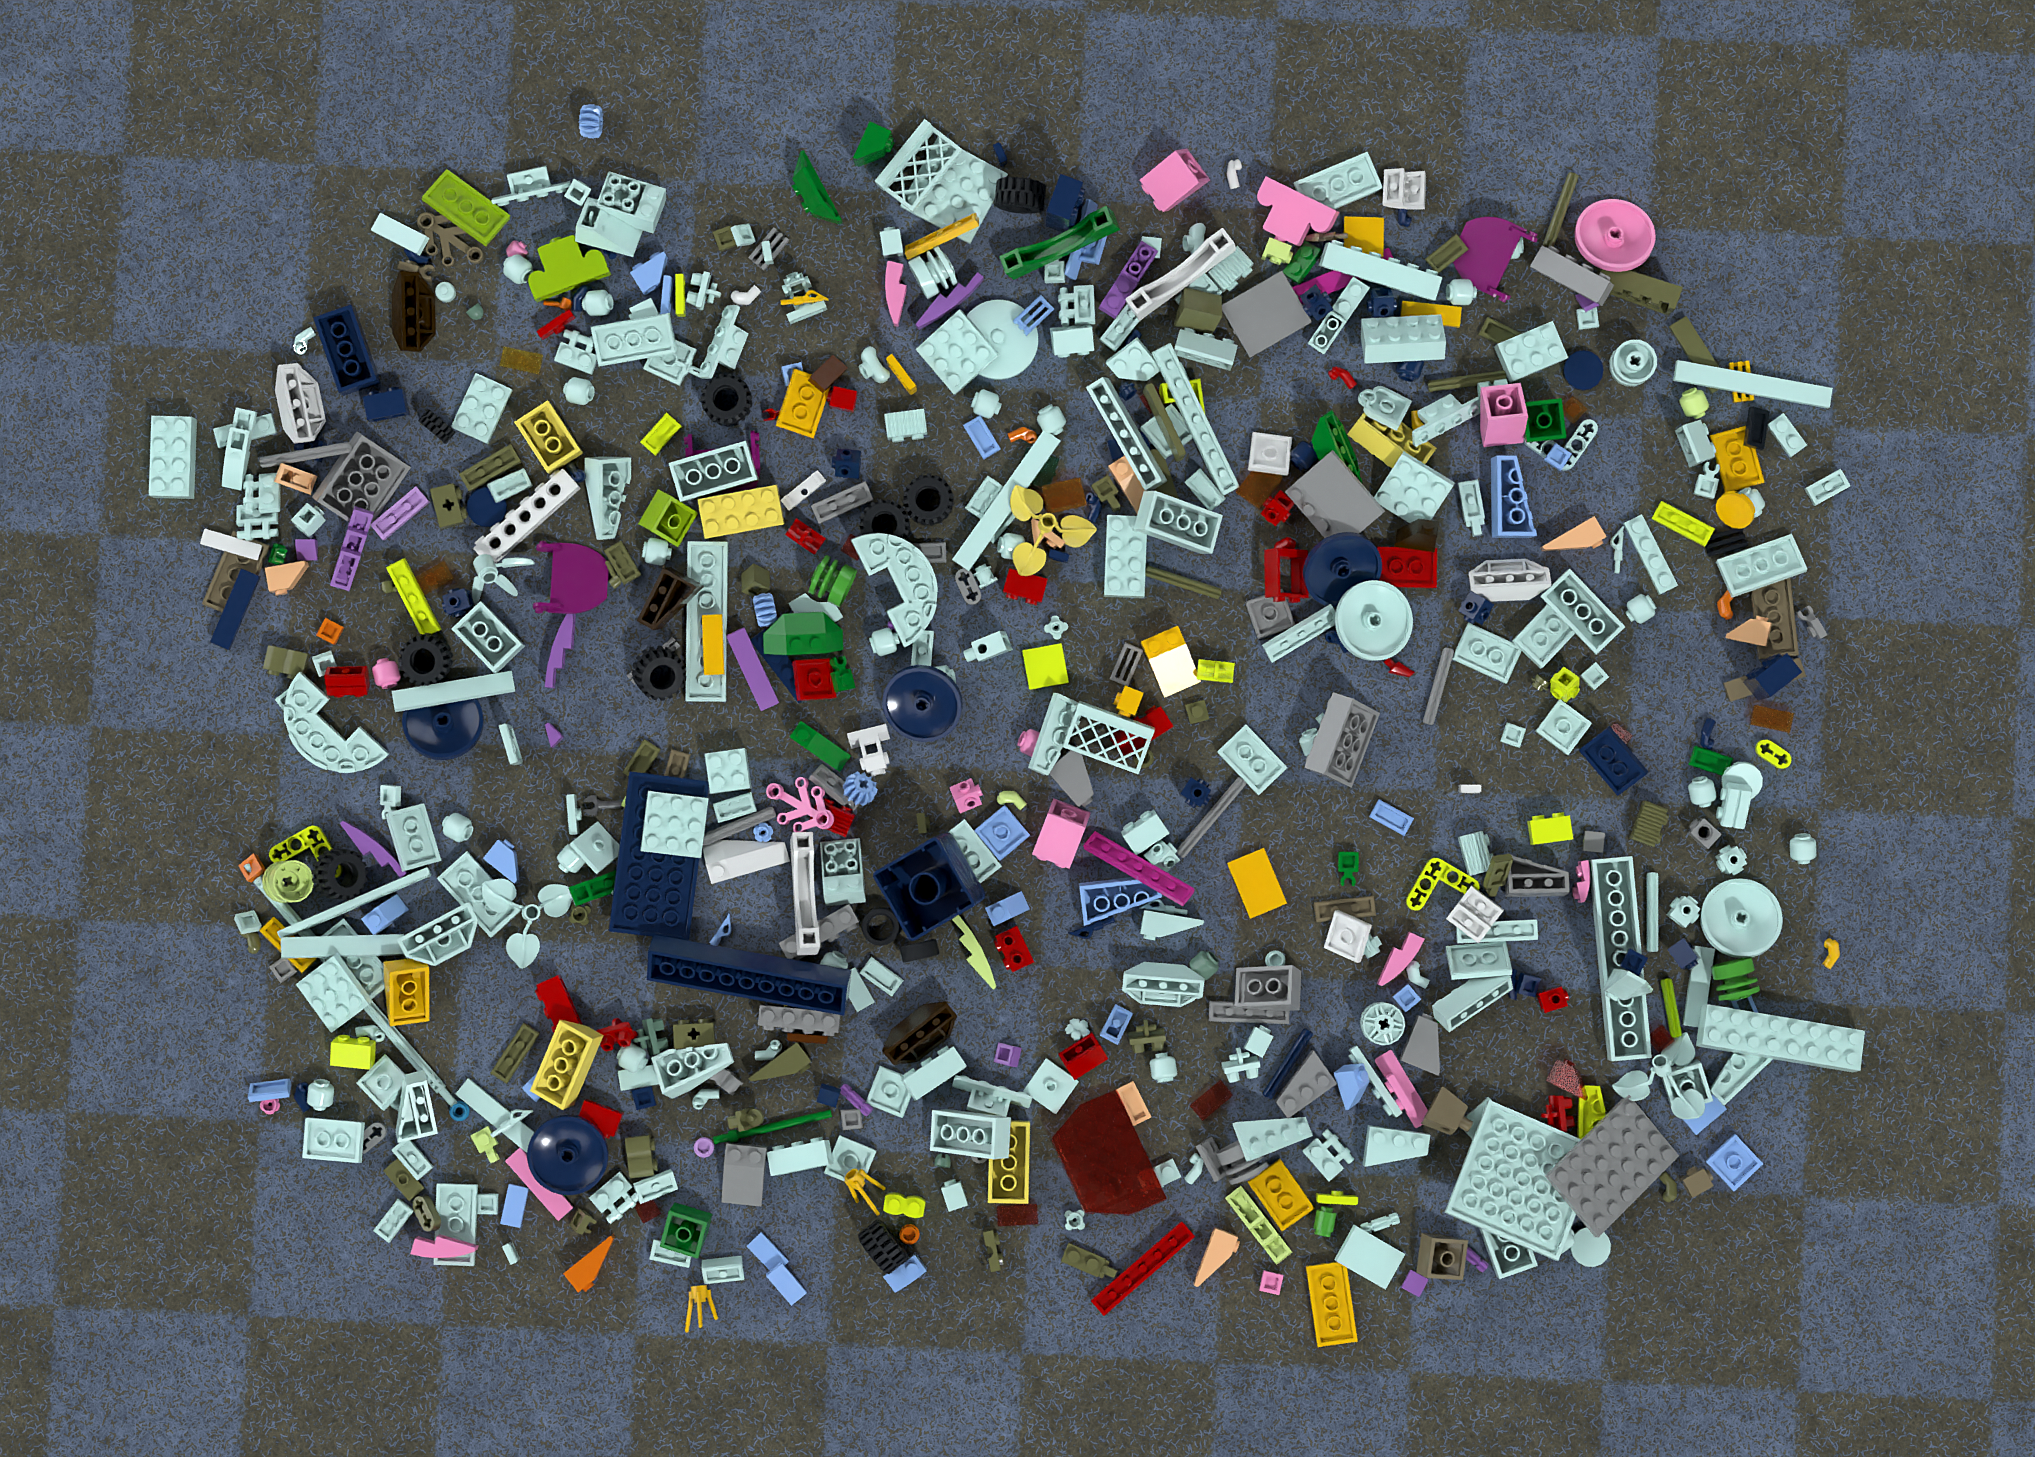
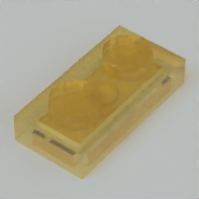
(521, 360)

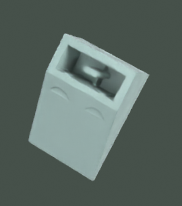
(632, 201)
(605, 231)
(842, 872)

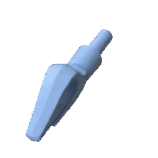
(720, 933)

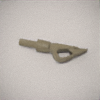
(1319, 237)

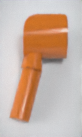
(565, 303)

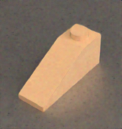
(1127, 481)
(1580, 537)
(1217, 1252)

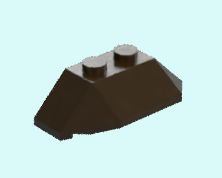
(412, 312)
(919, 1033)

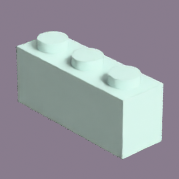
(933, 1072)
(799, 1156)

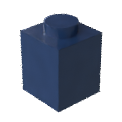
(1684, 954)

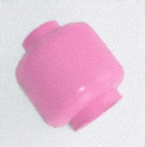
(386, 673)
(1027, 741)

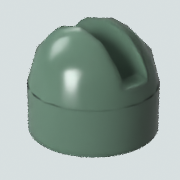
(475, 312)
(942, 1162)

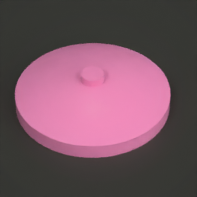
(1614, 235)

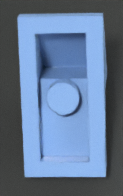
(1116, 1024)

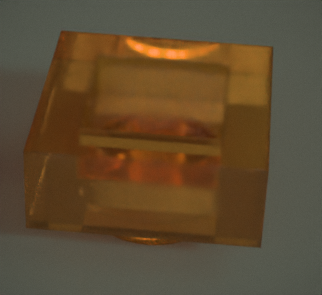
(1573, 410)

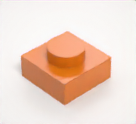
(330, 631)
(257, 868)

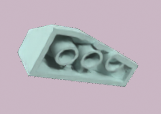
(605, 489)
(1625, 985)
(689, 1067)

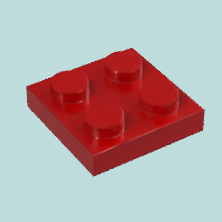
(813, 679)

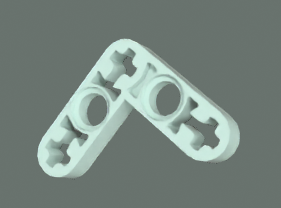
(1572, 460)

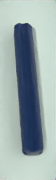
(1287, 1063)

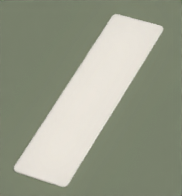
(231, 544)

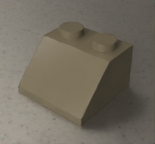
(1442, 1256)

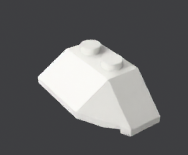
(299, 403)
(1509, 579)

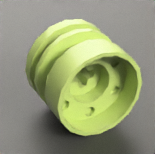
(297, 877)

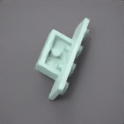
(529, 183)
(725, 345)
(1443, 416)
(990, 1098)

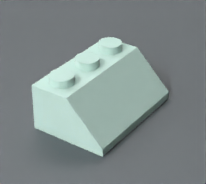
(1205, 349)

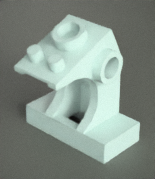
(795, 283)

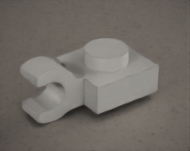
(1814, 627)

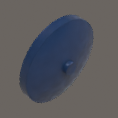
(1340, 564)
(922, 703)
(444, 729)
(567, 1155)

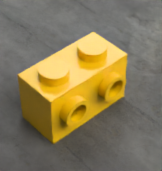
(1128, 701)

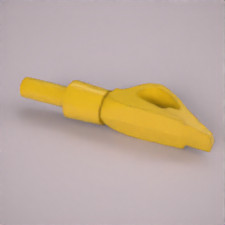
(798, 300)

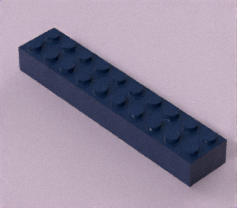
(748, 975)

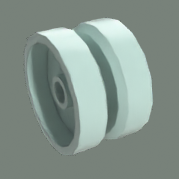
(1641, 354)

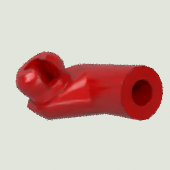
(1343, 374)
(1286, 542)

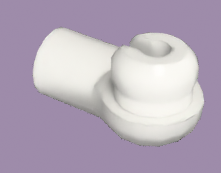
(1231, 173)

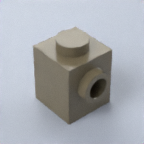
(1697, 1181)

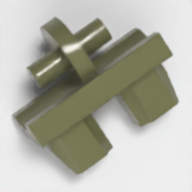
(1147, 1034)
(746, 1119)

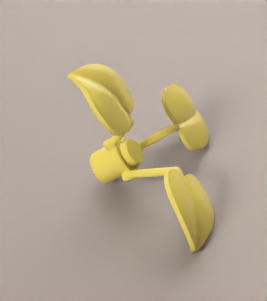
(1074, 530)

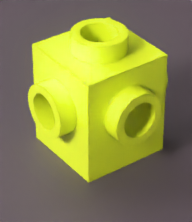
(1564, 685)

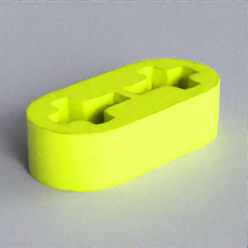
(1770, 757)

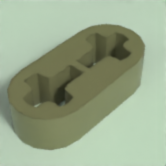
(426, 1213)

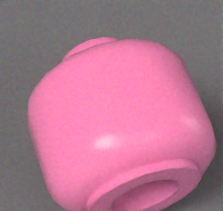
(517, 248)

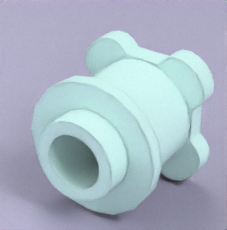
(984, 576)

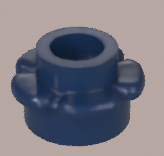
(1127, 391)

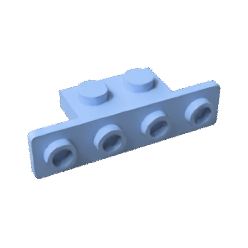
(1090, 253)

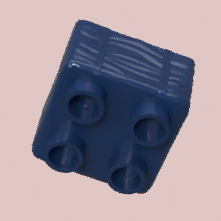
(929, 885)

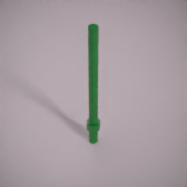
(734, 1135)

